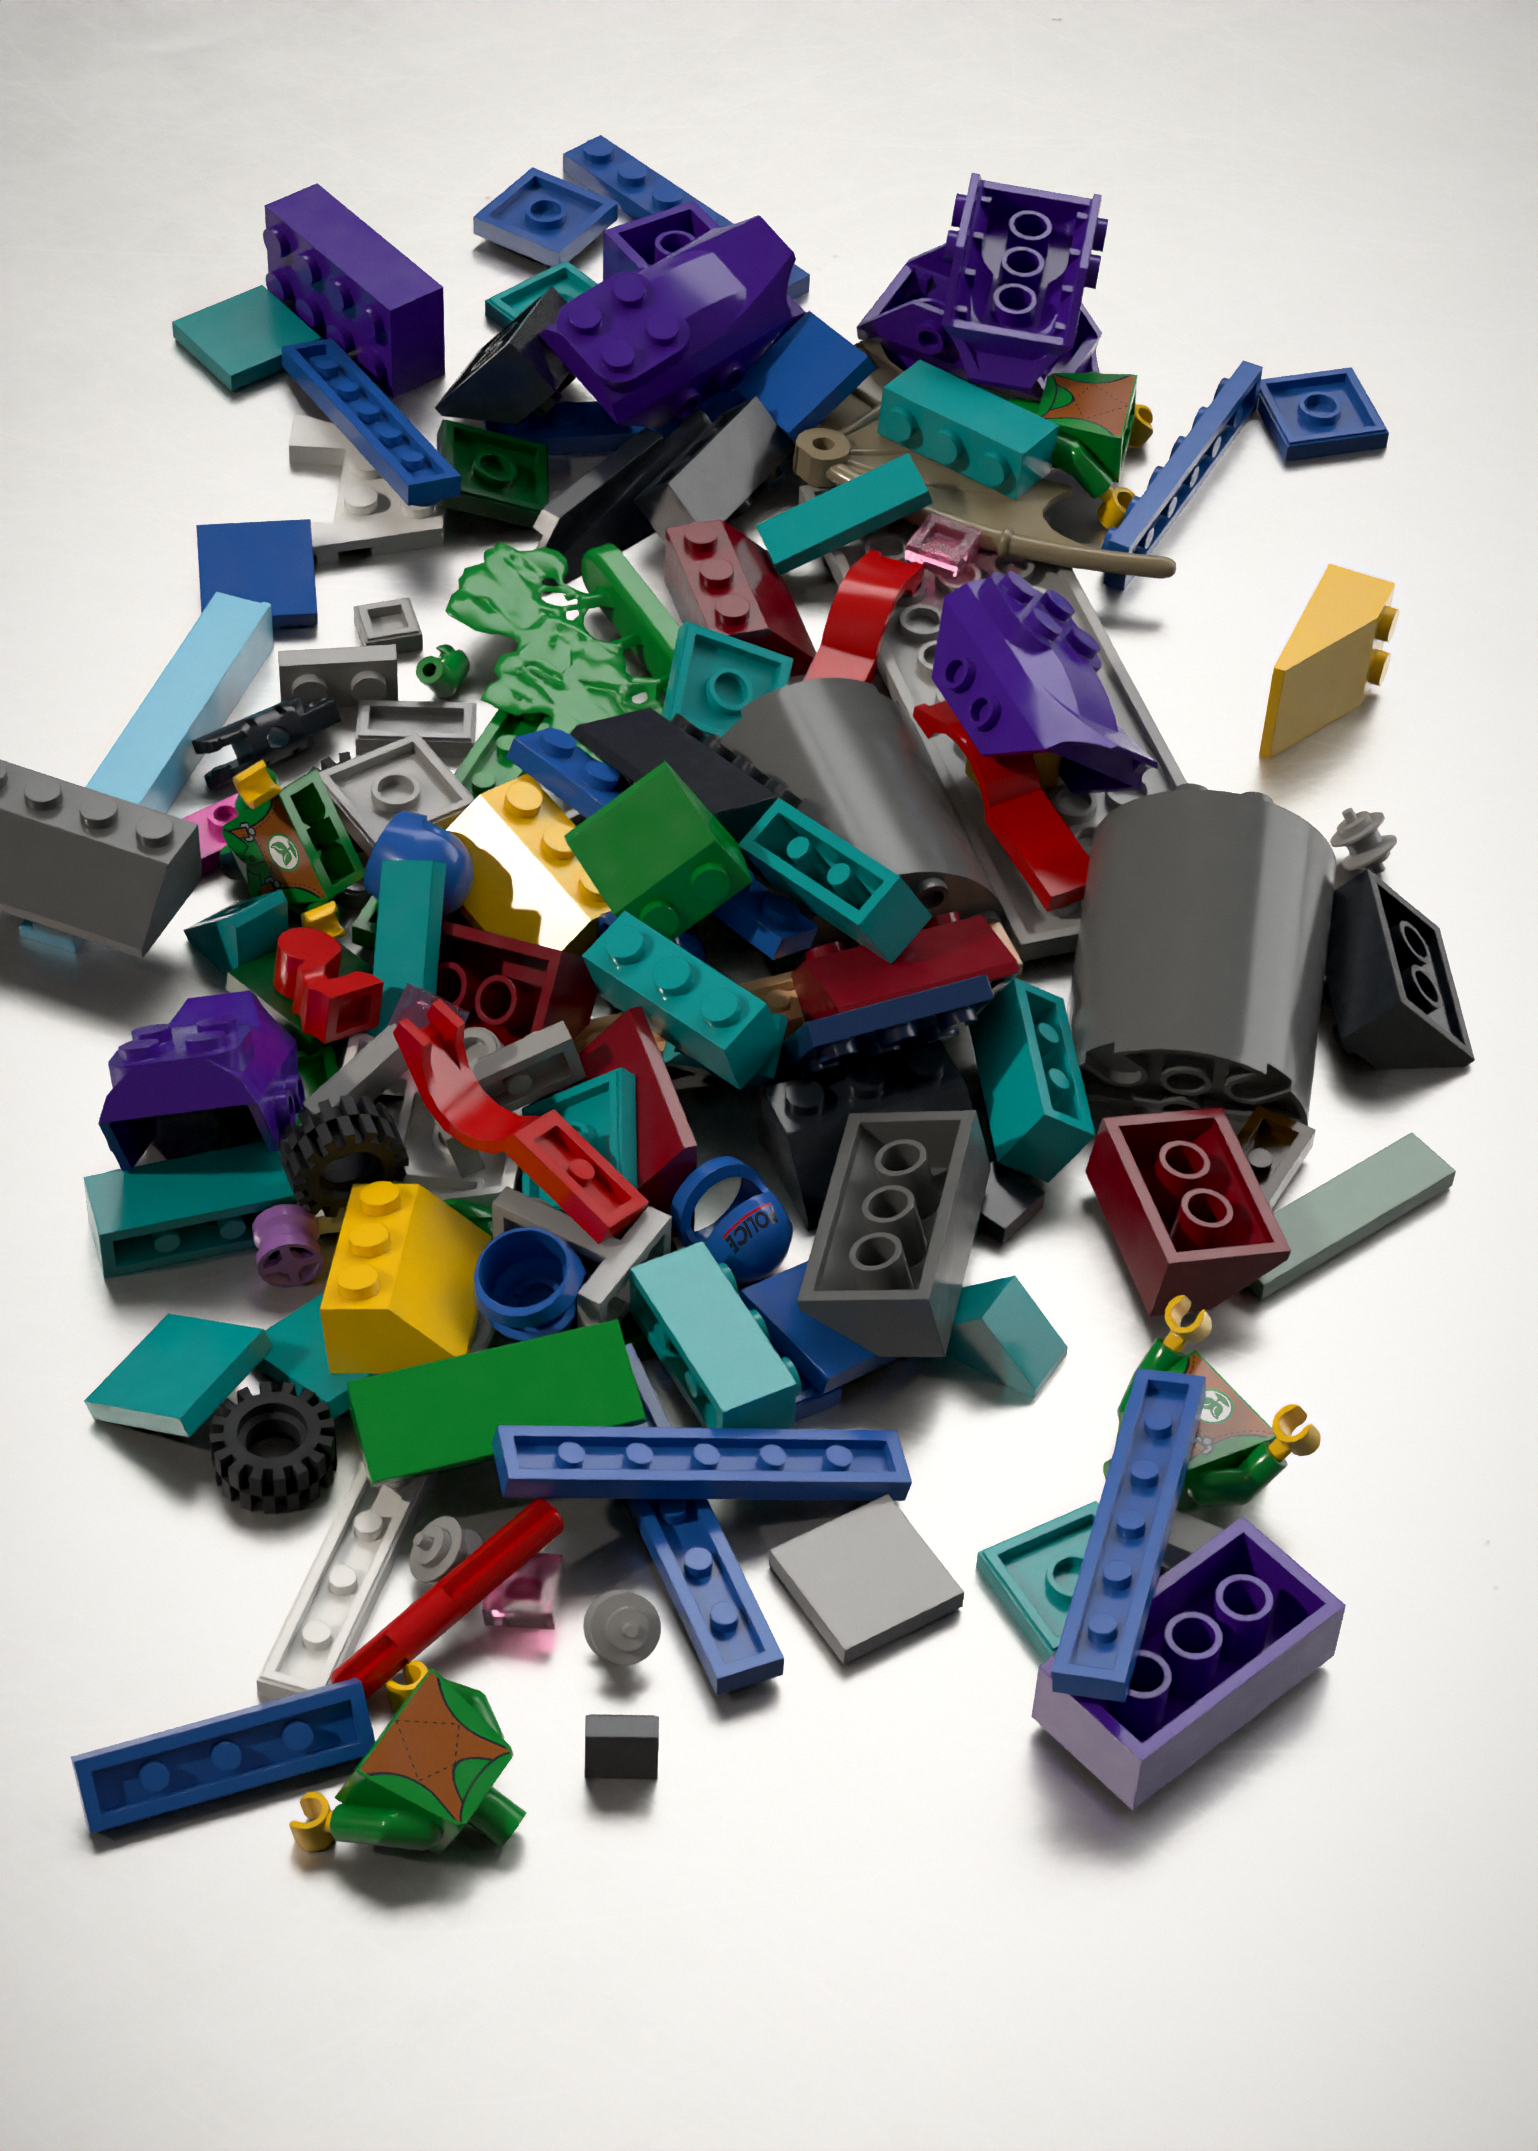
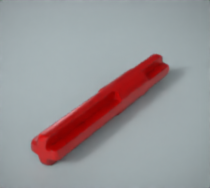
(452, 1597)

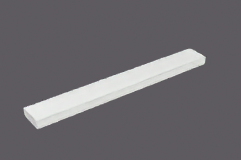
(347, 1575)

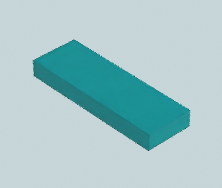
(844, 514)
(407, 930)

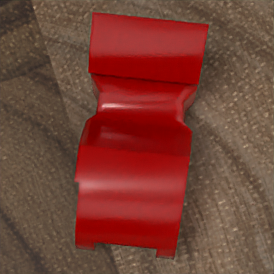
(326, 1003)

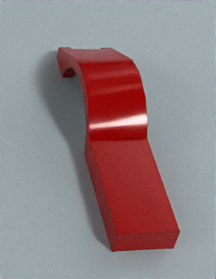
(861, 616)
(1018, 814)
(540, 1145)

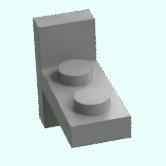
(518, 1077)
(606, 1264)

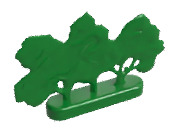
(557, 660)

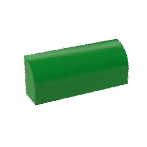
(449, 1408)

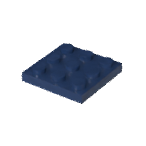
(882, 1028)

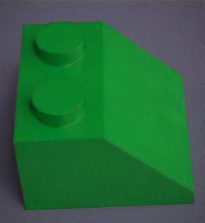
(660, 854)

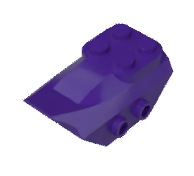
(1018, 278)
(910, 325)
(678, 328)
(1030, 683)
(208, 1057)

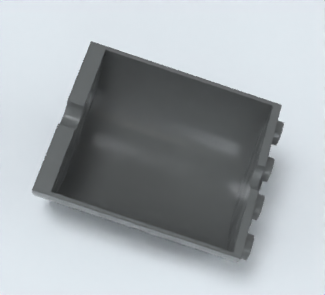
(872, 785)
(1202, 954)

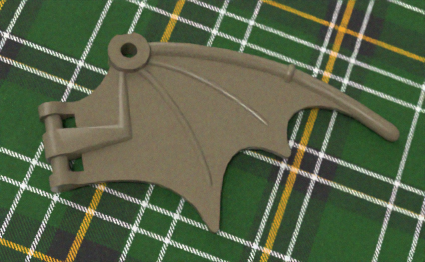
(851, 447)

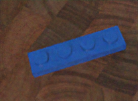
(223, 1755)

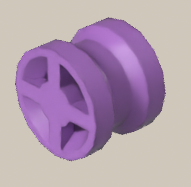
(287, 1245)

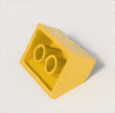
(525, 871)
(400, 1281)

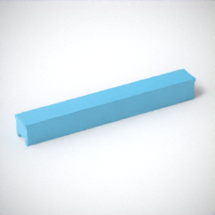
(186, 702)

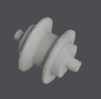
(1363, 840)
(441, 1548)
(622, 1627)

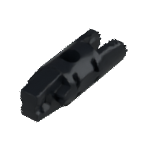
(267, 736)

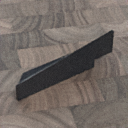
(601, 503)

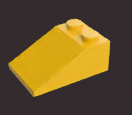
(1330, 657)

